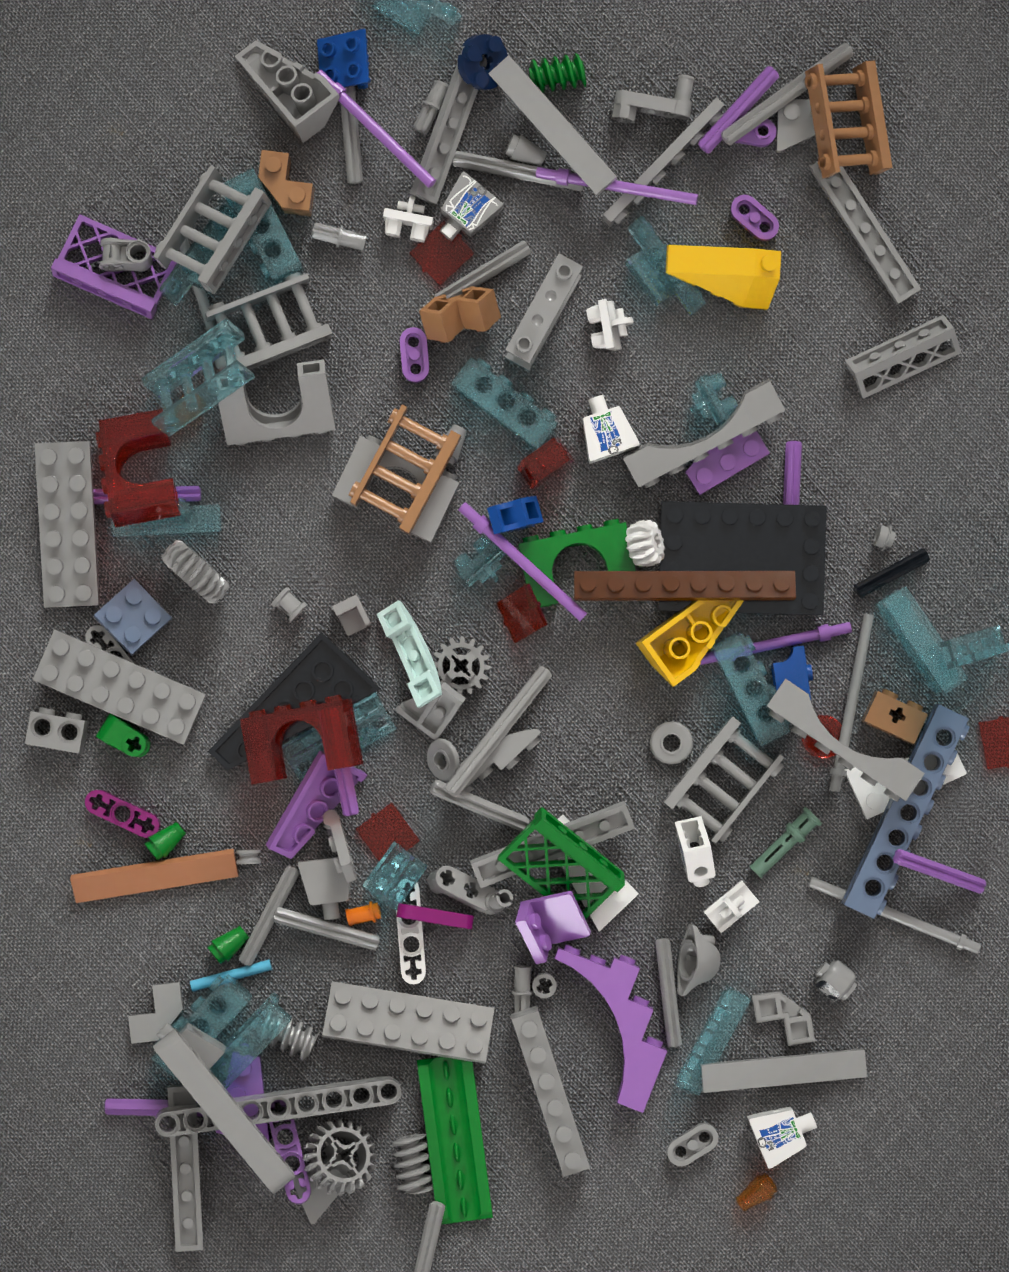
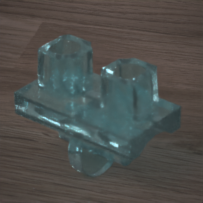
(708, 387)
(482, 566)

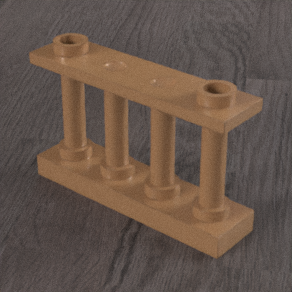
(871, 115)
(419, 492)

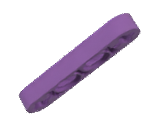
(286, 1151)

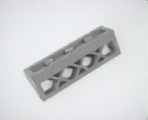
(902, 351)

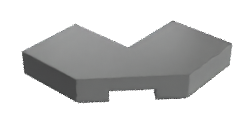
(168, 1006)
(777, 1006)

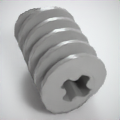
(296, 1039)
(412, 1164)

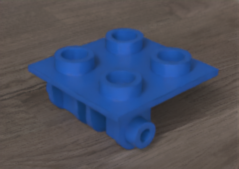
(345, 58)

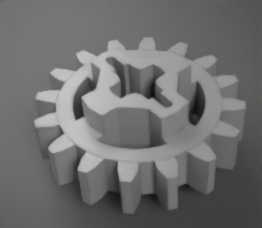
(470, 657)

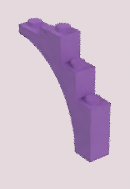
(641, 1056)

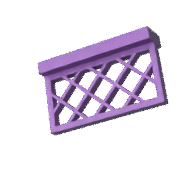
(98, 283)

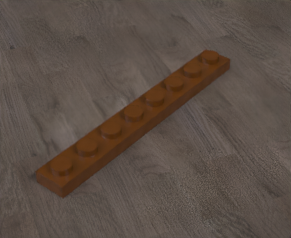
(683, 585)

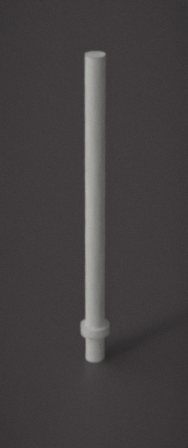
(852, 699)
(960, 941)

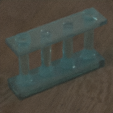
(188, 362)
(919, 640)

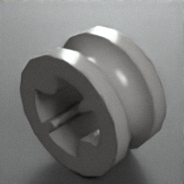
(248, 856)
(552, 988)

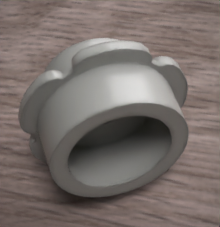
(884, 537)

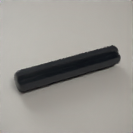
(891, 573)

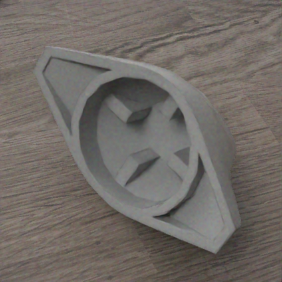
(696, 961)

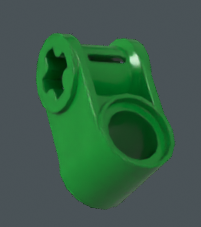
(120, 735)

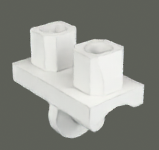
(395, 219)
(613, 325)
(731, 906)

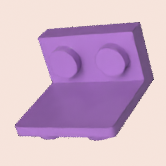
(549, 922)

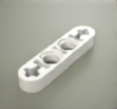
(416, 930)

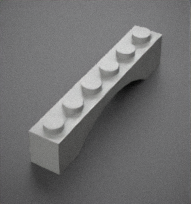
(654, 460)
(892, 773)
(550, 1091)

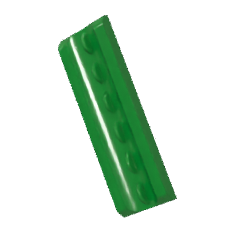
(455, 1138)

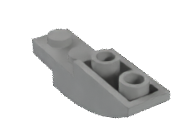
(506, 753)

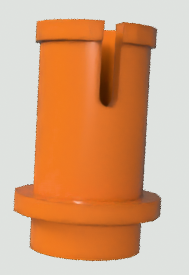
(363, 914)

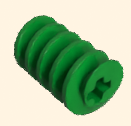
(557, 72)

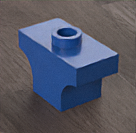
(515, 515)
(794, 670)

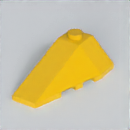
(737, 274)
(685, 638)

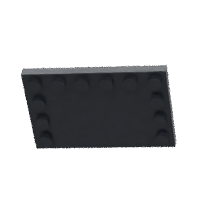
(749, 539)

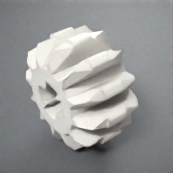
(645, 543)

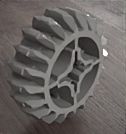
(195, 571)
(324, 1136)

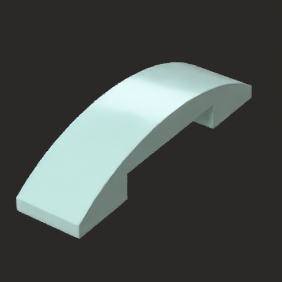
(413, 653)

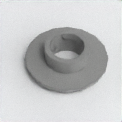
(685, 740)
(436, 762)

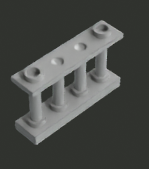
(226, 250)
(543, 312)
(289, 341)
(713, 754)

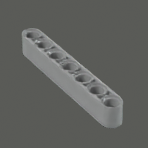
(224, 1111)

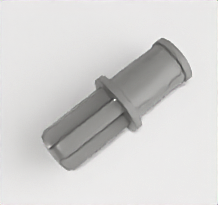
(431, 107)
(339, 236)
(522, 985)

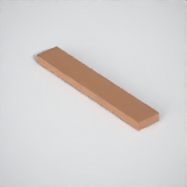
(154, 875)

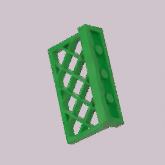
(574, 847)

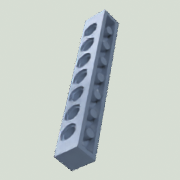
(891, 819)

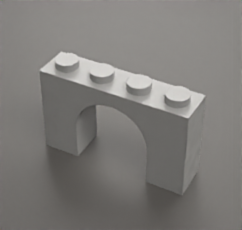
(312, 413)
(437, 505)

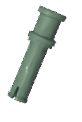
(793, 829)

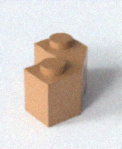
(289, 195)
(472, 310)

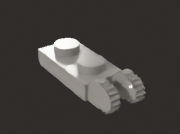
(339, 844)

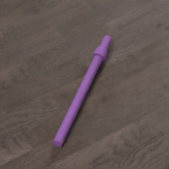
(380, 133)
(564, 177)
(482, 525)
(822, 633)

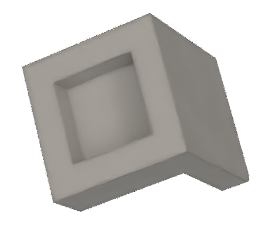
(352, 615)

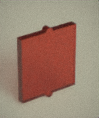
(440, 255)
(522, 613)
(995, 742)
(386, 828)

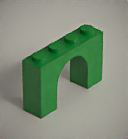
(606, 540)

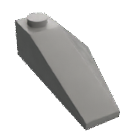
(296, 94)

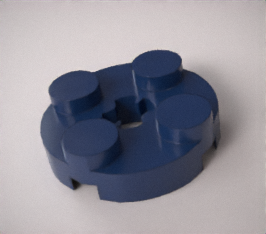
(469, 61)

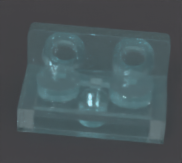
(394, 876)

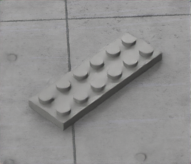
(67, 524)
(119, 687)
(408, 1022)

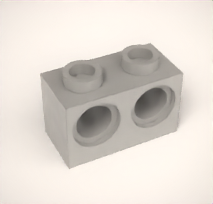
(56, 737)

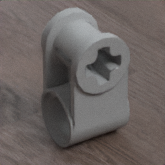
(119, 255)

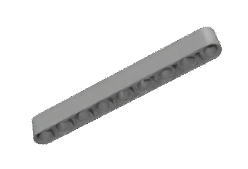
(292, 1109)

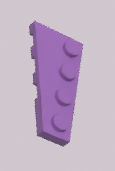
(305, 811)

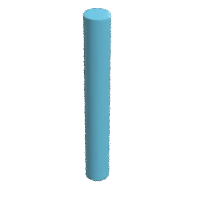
(237, 973)

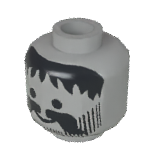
(835, 980)

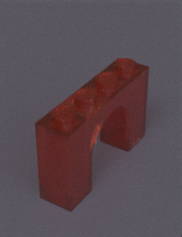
(128, 501)
(265, 733)

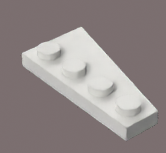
(872, 798)
(612, 905)

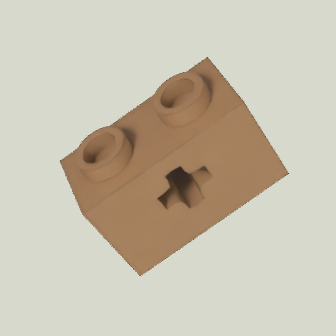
(905, 729)

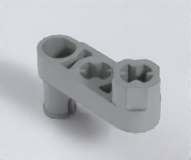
(629, 103)
(483, 900)

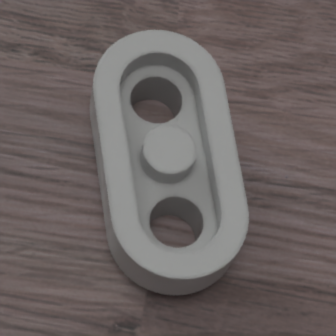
(694, 1146)

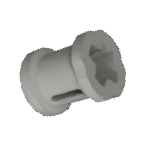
(289, 604)

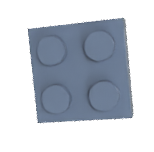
(132, 617)

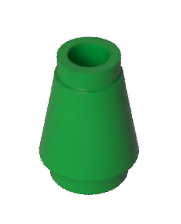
(164, 841)
(228, 944)

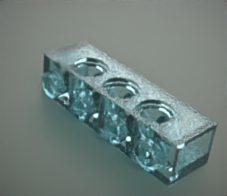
(287, 261)
(466, 384)
(726, 653)
(225, 988)

